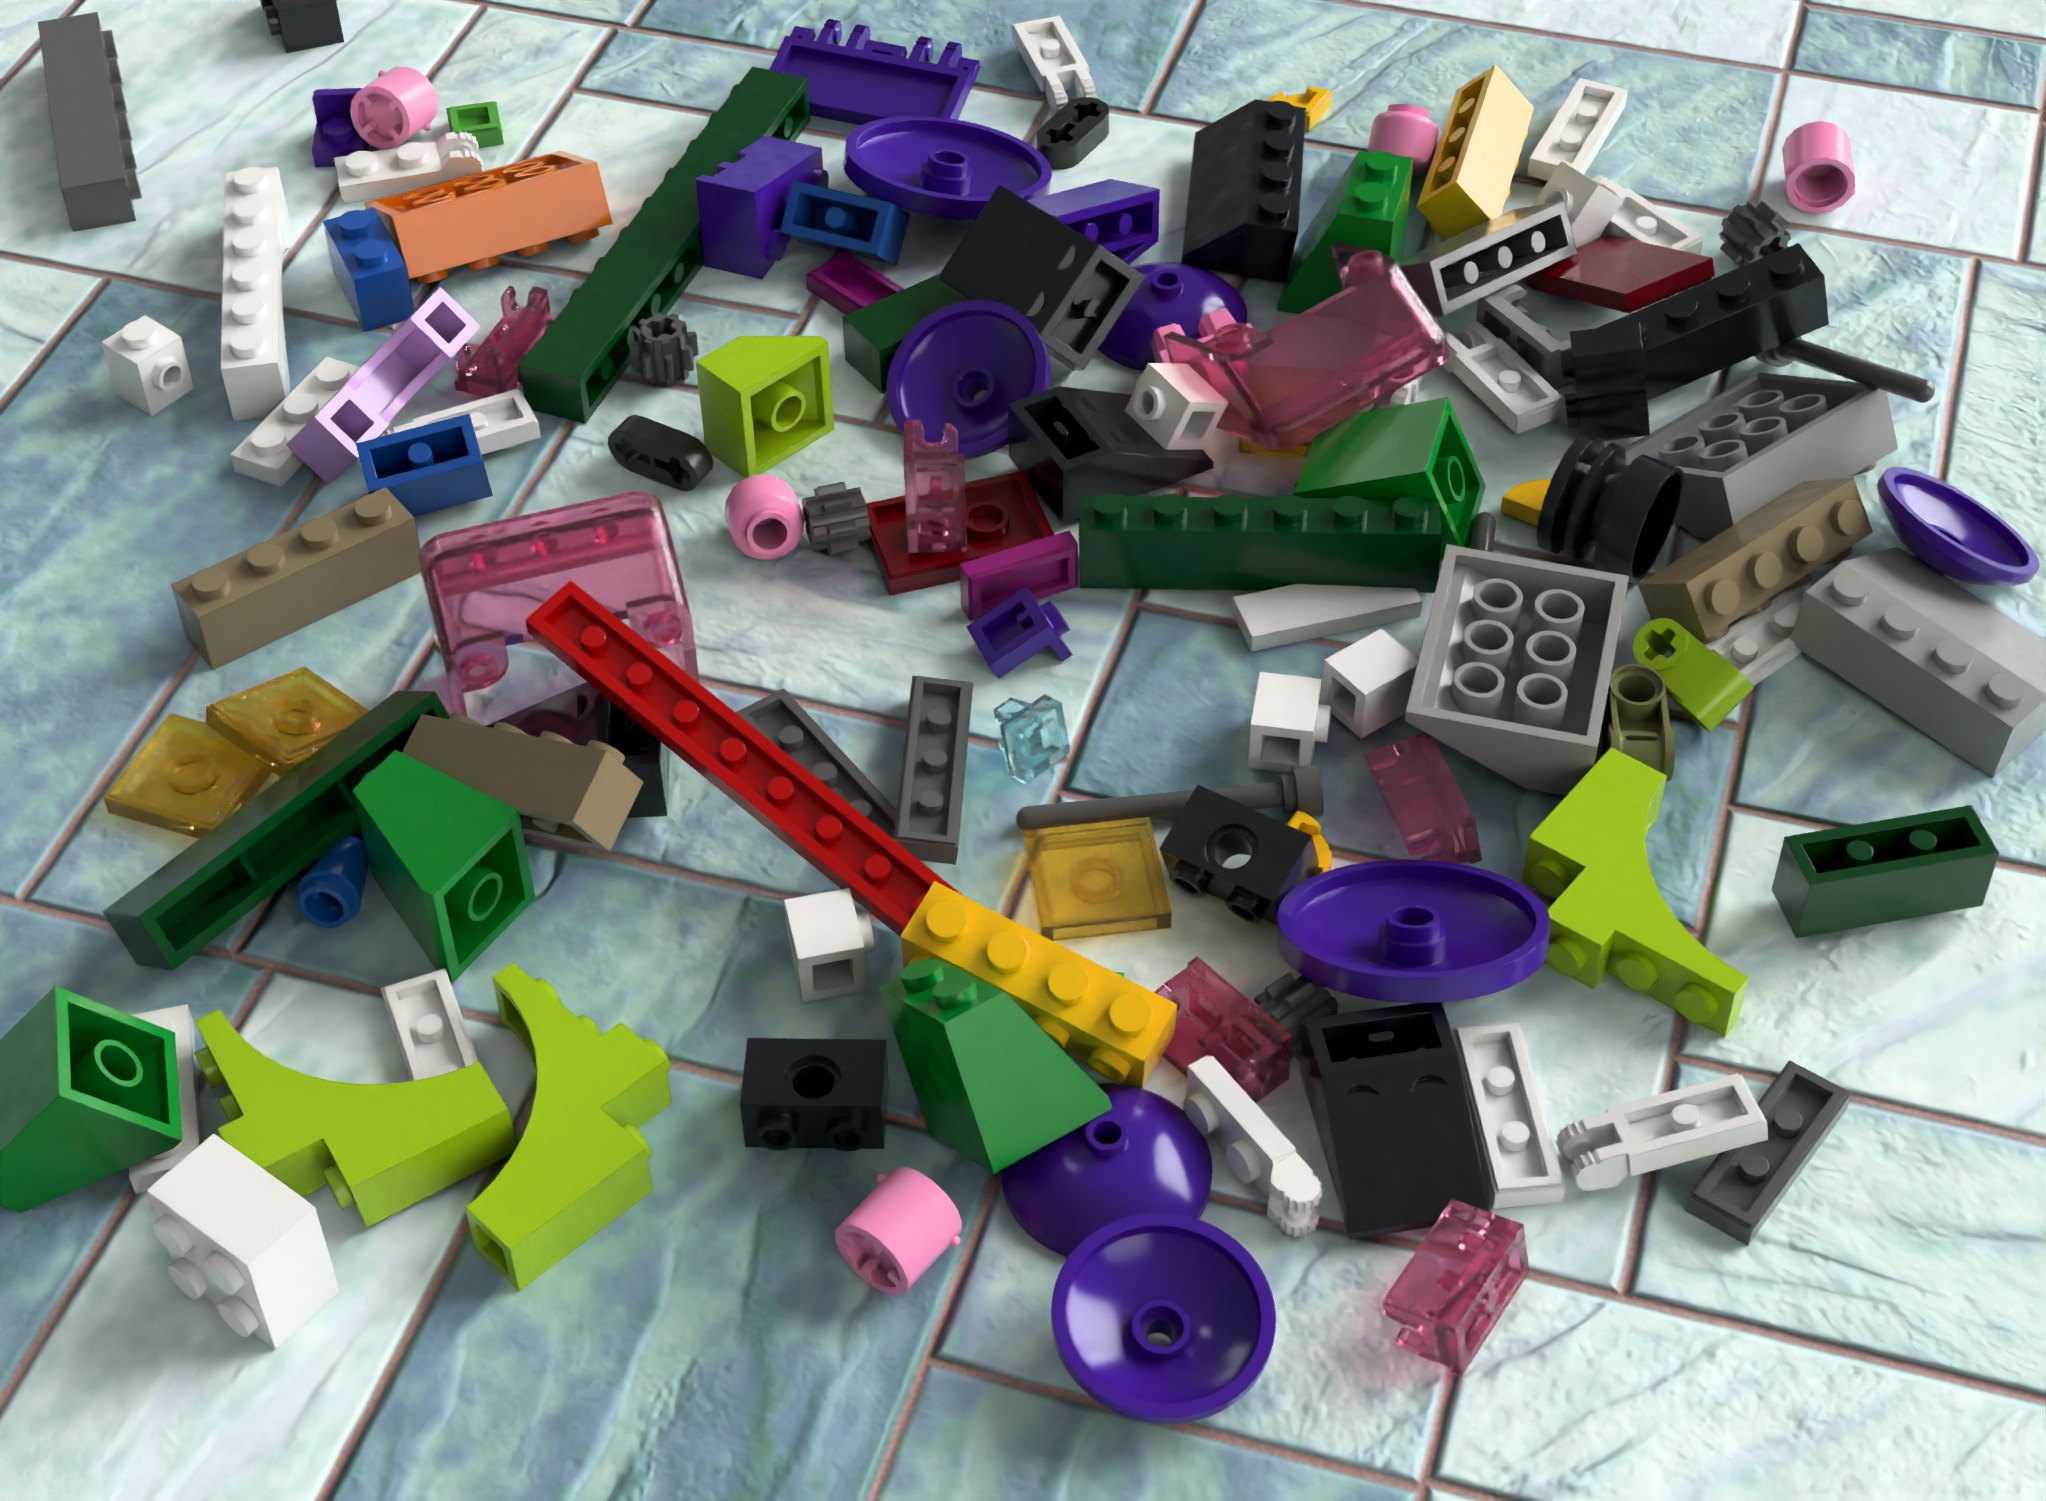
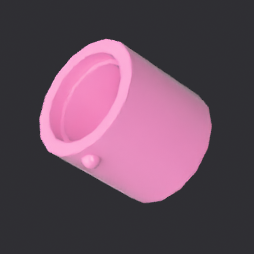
(394, 107)
(1818, 167)
(898, 1230)

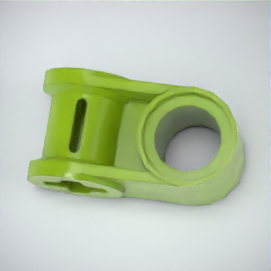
(1694, 676)

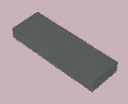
(1751, 1180)

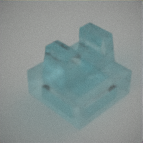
(1032, 735)

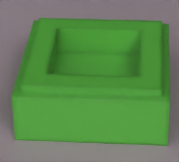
(478, 119)

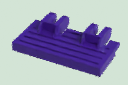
(873, 77)

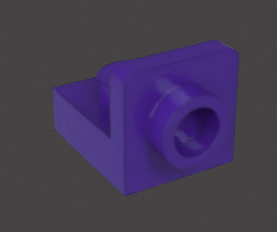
(334, 127)
(1019, 631)

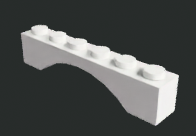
(252, 306)

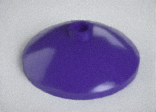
(1168, 296)
(954, 358)
(1954, 531)
(1082, 1185)
(1170, 1280)

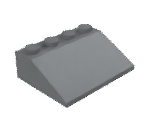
(1765, 442)
(1929, 654)
(1518, 664)

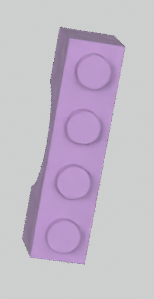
(383, 385)

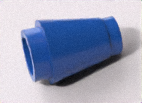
(335, 884)

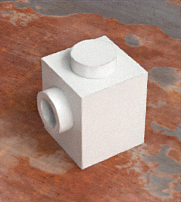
(1586, 202)
(148, 365)
(1176, 406)
(1369, 682)
(1286, 722)
(828, 944)

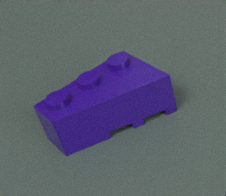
(747, 202)
(1111, 213)

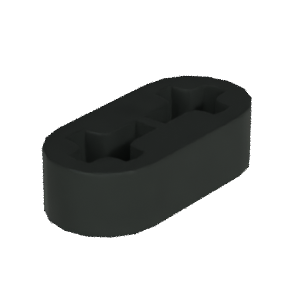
(1073, 132)
(660, 453)

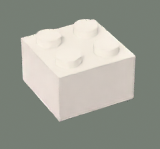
(243, 1242)

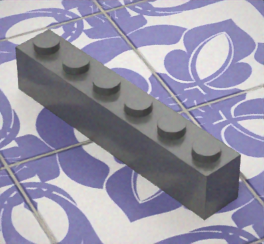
(89, 122)

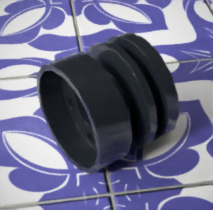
(1609, 508)

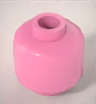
(1406, 133)
(764, 517)

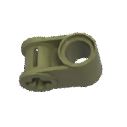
(1638, 718)

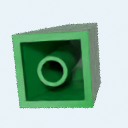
(1362, 210)
(1398, 455)
(443, 858)
(984, 1067)
(82, 1097)

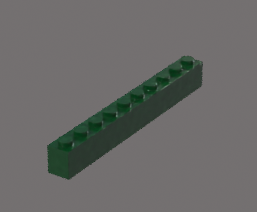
(653, 256)

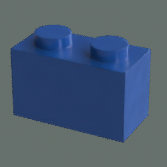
(845, 222)
(369, 268)
(427, 465)

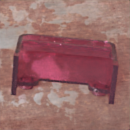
(1322, 361)
(497, 573)

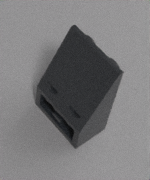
(1046, 273)
(1089, 446)
(588, 715)
(1392, 1116)

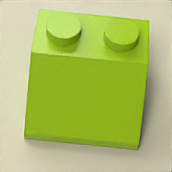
(764, 399)

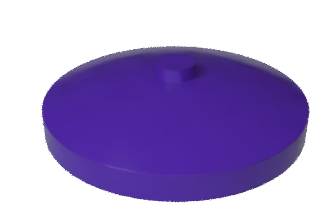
(942, 165)
(1413, 931)

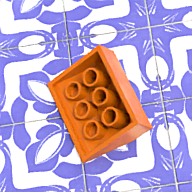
(494, 214)

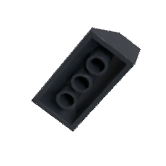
(1246, 191)
(1729, 319)

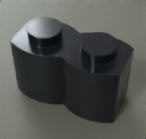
(1608, 382)

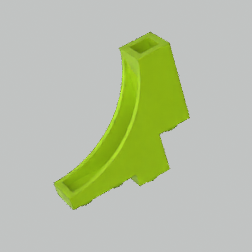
(1608, 904)
(365, 1141)
(581, 1145)

